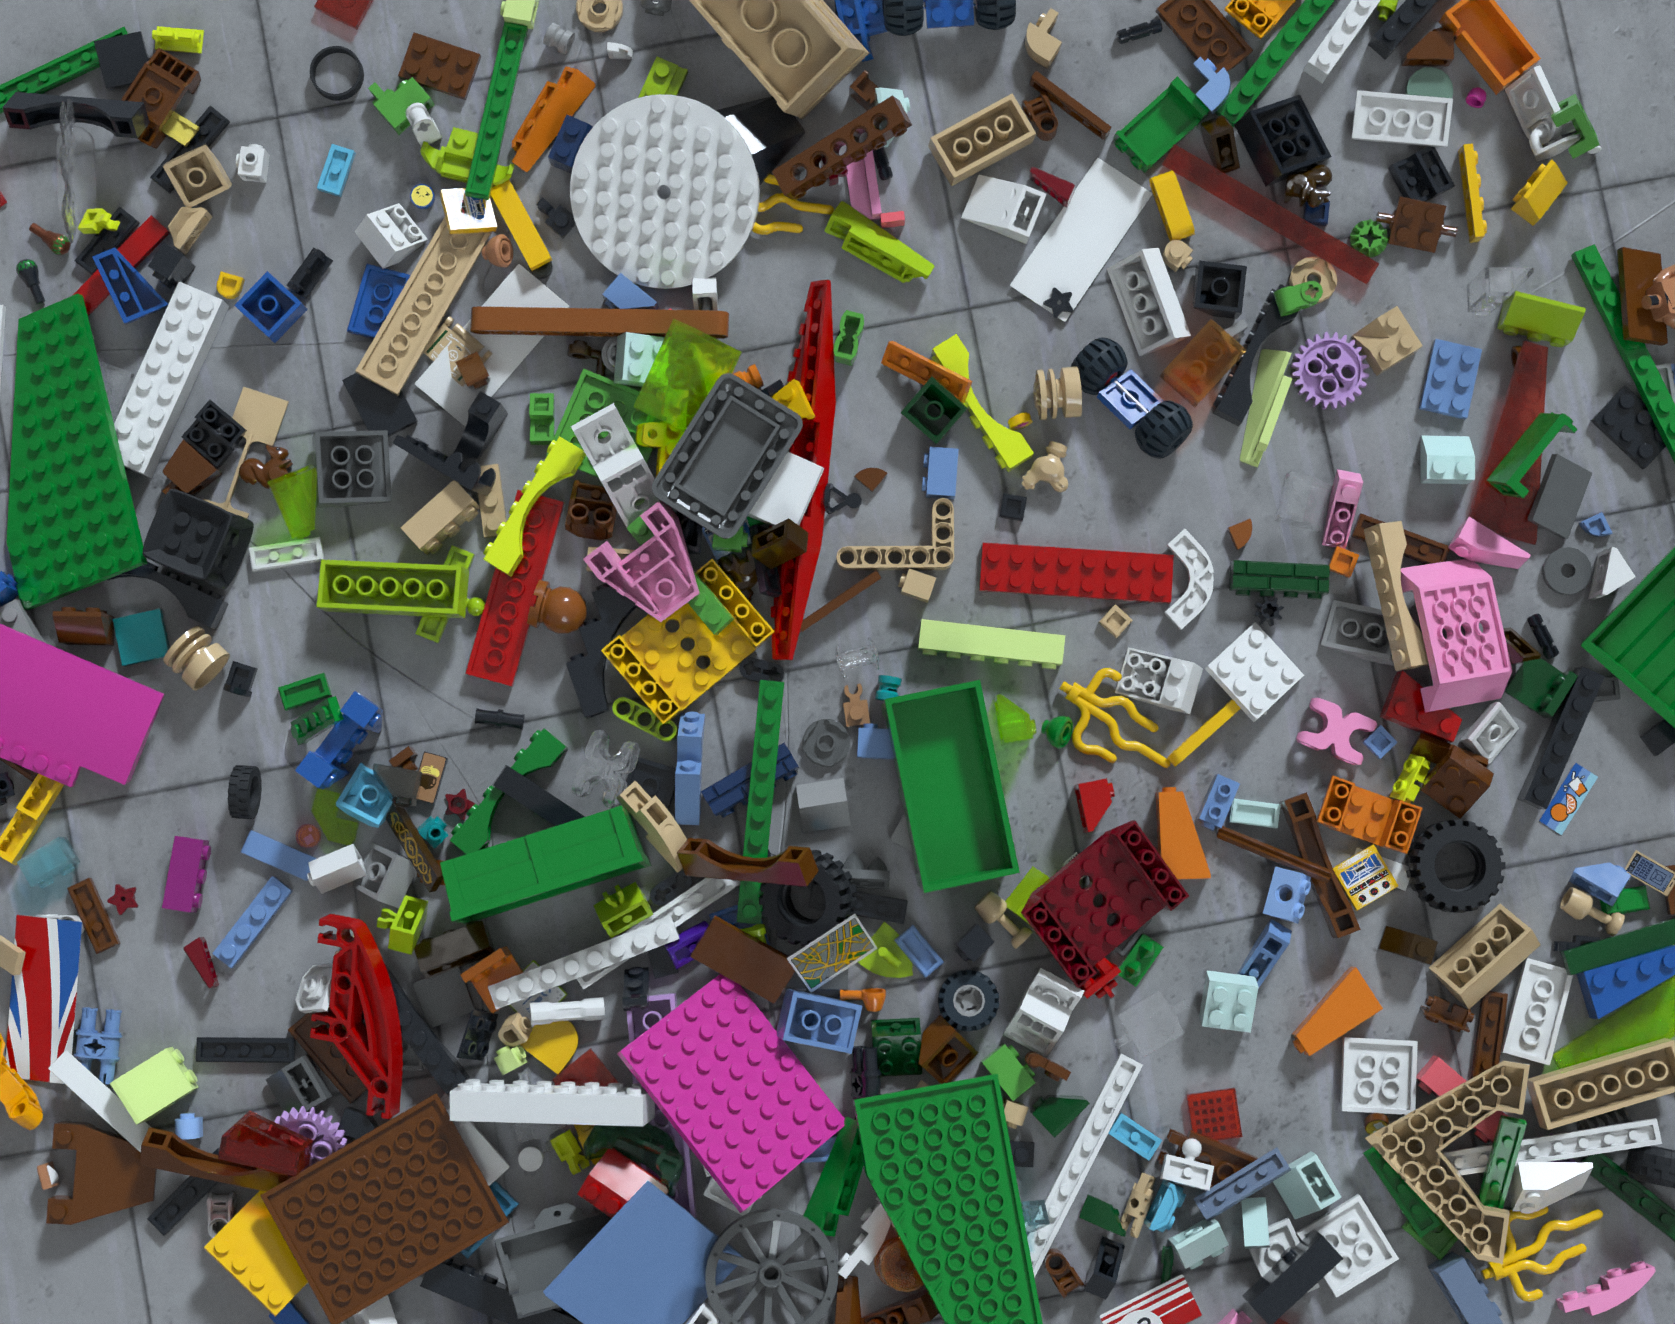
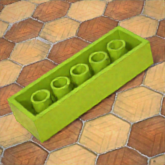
(393, 588)

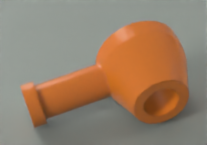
(872, 997)

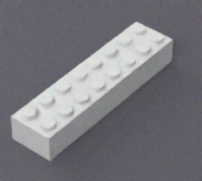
(167, 376)
(551, 1103)

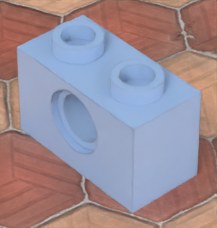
(1283, 882)

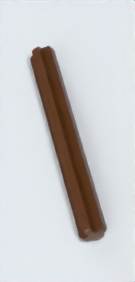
(1274, 854)

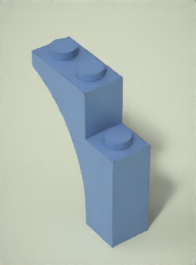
(689, 768)

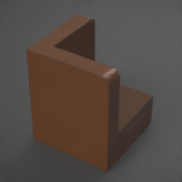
(863, 90)

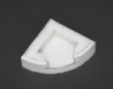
(619, 51)

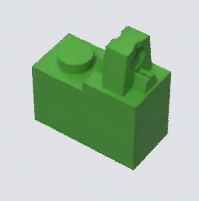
(393, 104)

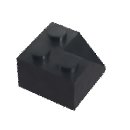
(1219, 289)

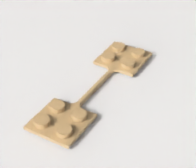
(262, 419)

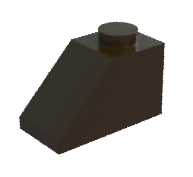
(1220, 144)
(1408, 945)

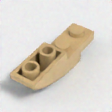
(656, 820)

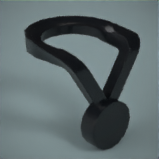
(852, 500)

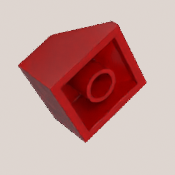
(1093, 801)

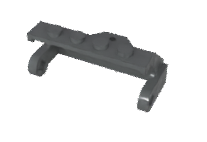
(540, 1254)

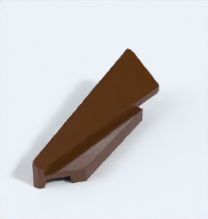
(848, 1301)

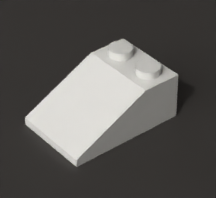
(1544, 1183)

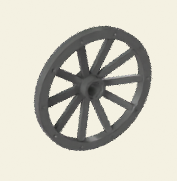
(776, 1215)

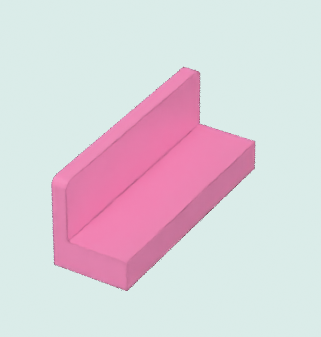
(864, 187)

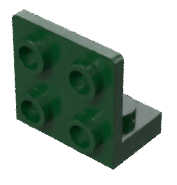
(1540, 686)
(897, 1046)

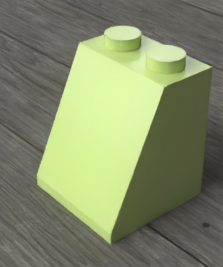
(155, 1085)

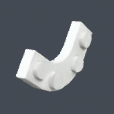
(1200, 579)

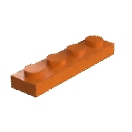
(922, 369)

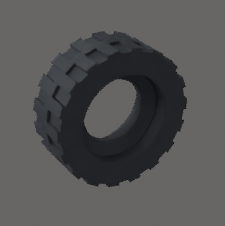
(244, 792)

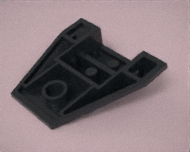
(766, 131)

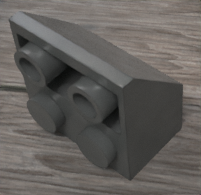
(299, 1085)

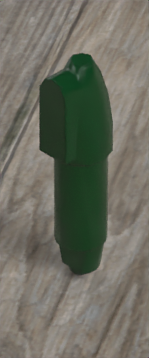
(1167, 1261)

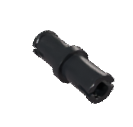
(499, 718)

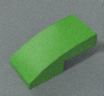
(542, 418)

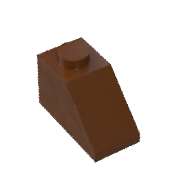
(1432, 50)

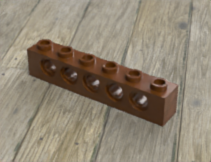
(869, 122)

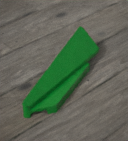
(837, 1181)

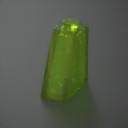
(296, 500)

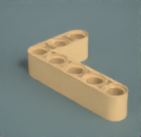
(906, 552)

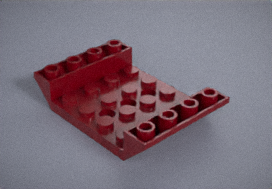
(1133, 886)

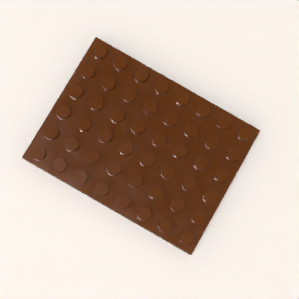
(384, 1209)

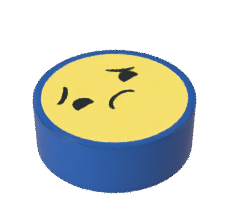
(422, 196)

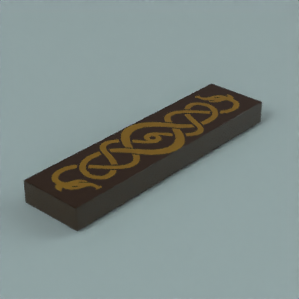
(415, 847)

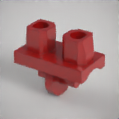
(1107, 972)

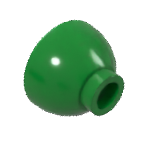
(1058, 731)

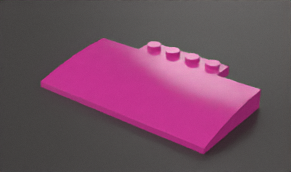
(69, 712)

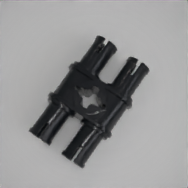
(865, 1073)

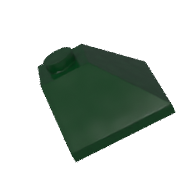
(1058, 1111)

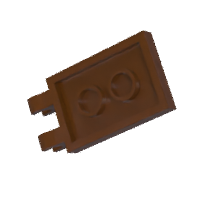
(1223, 1157)

